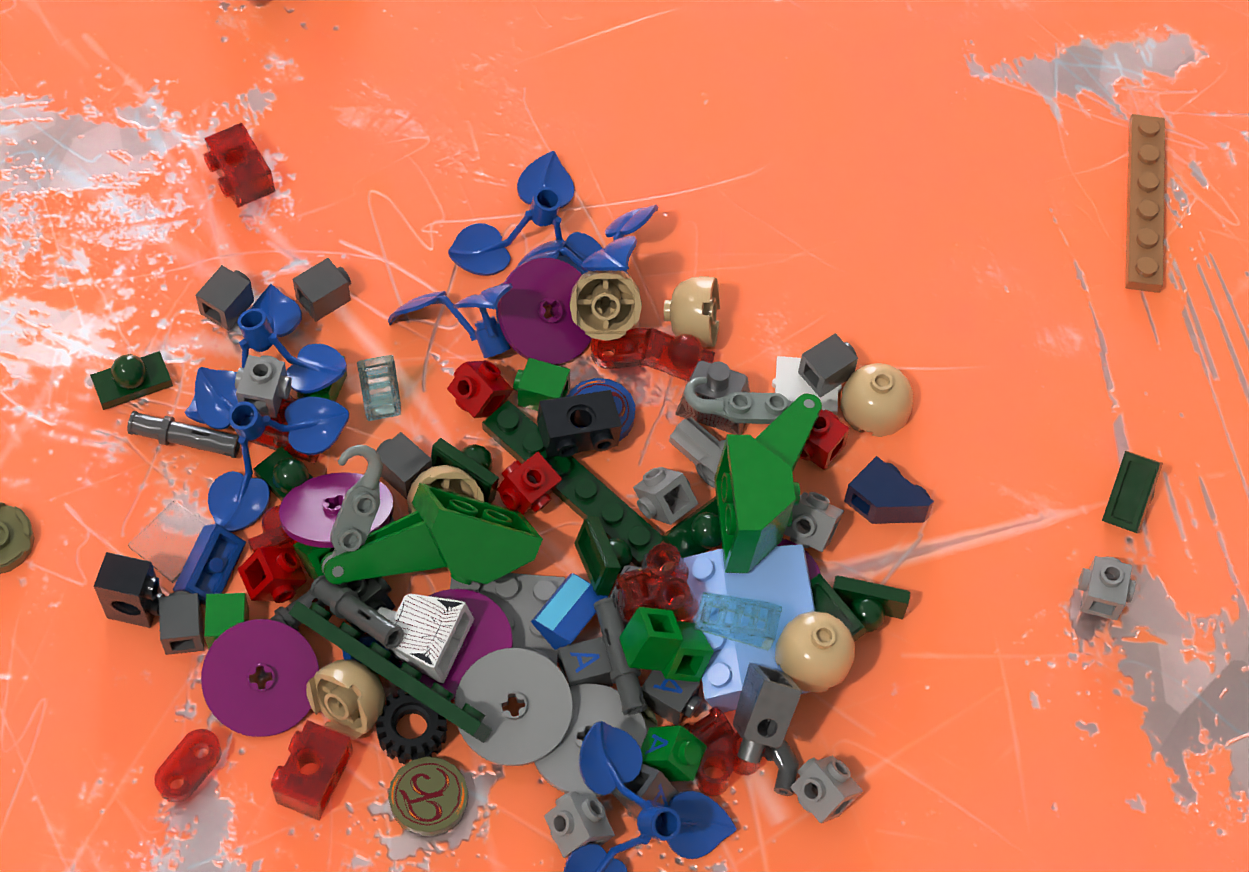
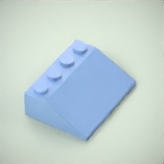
(776, 579)

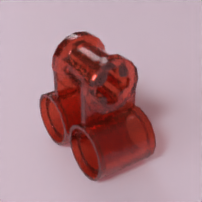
(658, 587)
(721, 752)

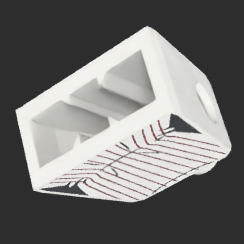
(432, 632)

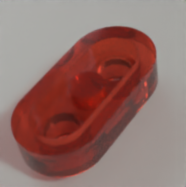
(624, 350)
(186, 766)

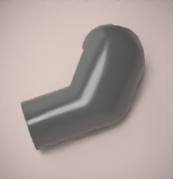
(787, 767)

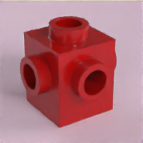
(479, 388)
(825, 440)
(528, 484)
(272, 574)

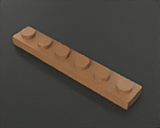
(1145, 203)

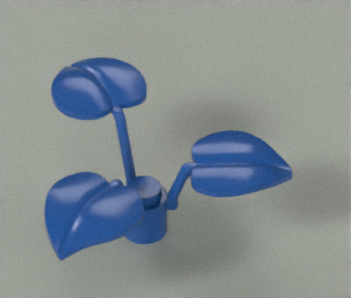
(547, 189)
(614, 255)
(275, 317)
(487, 331)
(312, 428)
(689, 824)

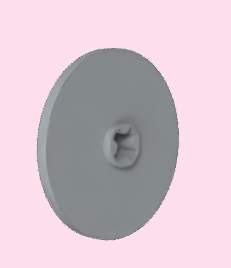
(533, 682)
(590, 705)

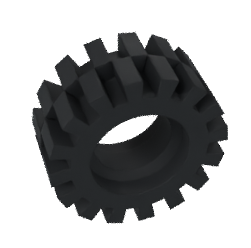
(406, 748)

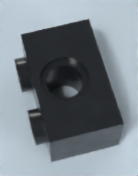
(594, 411)
(128, 589)

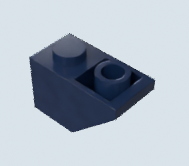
(886, 496)

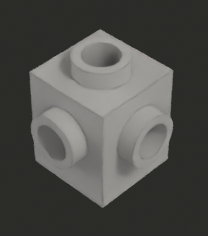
(263, 384)
(664, 495)
(814, 521)
(1106, 587)
(825, 788)
(578, 822)

